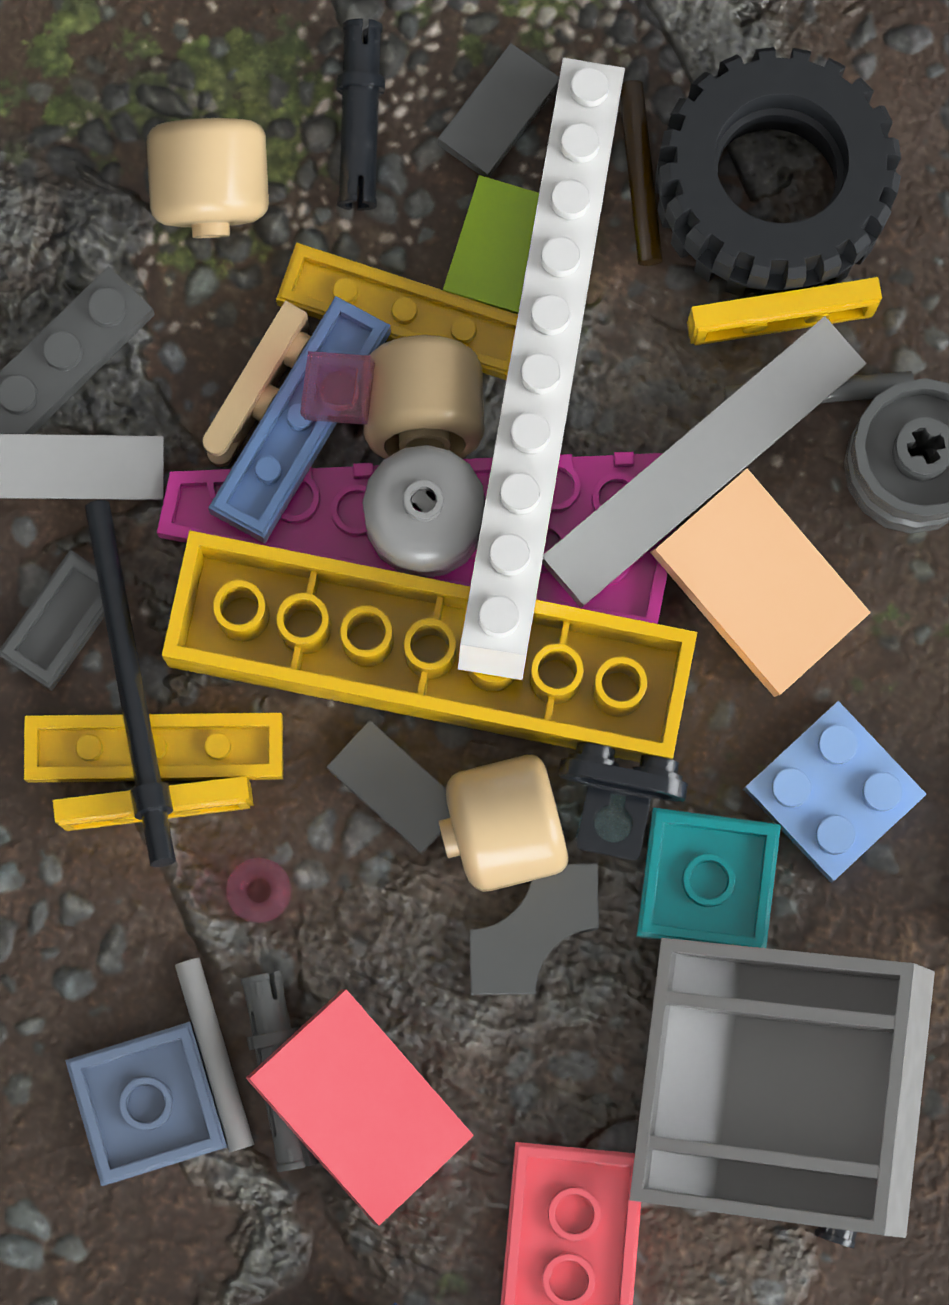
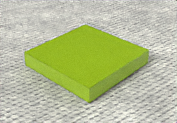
(494, 245)

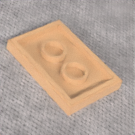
(760, 582)

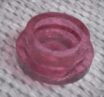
(244, 875)

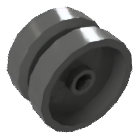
(881, 474)

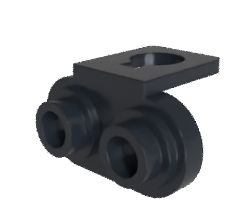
(596, 767)

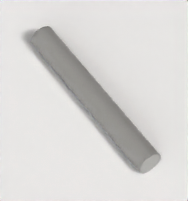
(214, 1055)

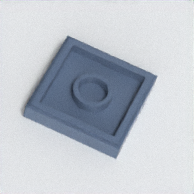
(146, 1103)

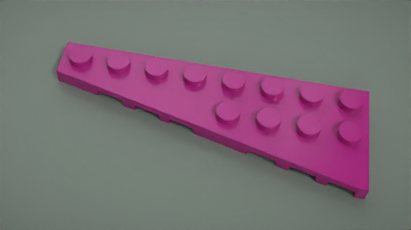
(330, 523)

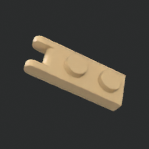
(257, 384)

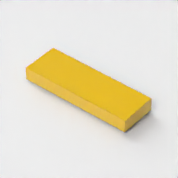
(783, 311)
(186, 798)

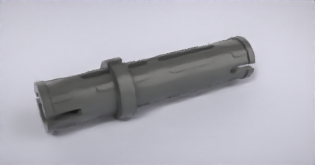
(270, 1029)

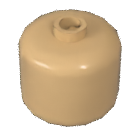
(207, 174)
(425, 395)
(504, 823)

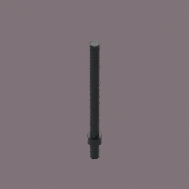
(150, 797)

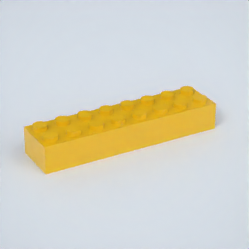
(396, 649)

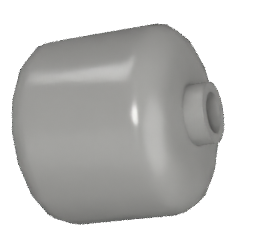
(450, 508)

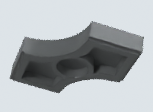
(511, 952)

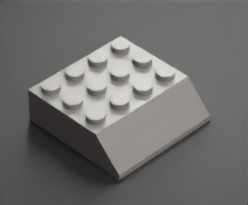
(783, 1086)

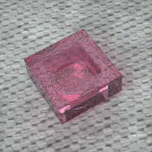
(337, 387)

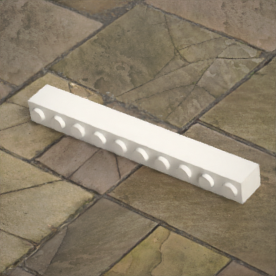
(541, 371)

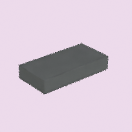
(499, 111)
(57, 623)
(392, 786)

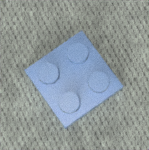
(834, 791)

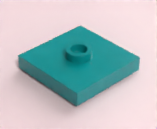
(708, 879)

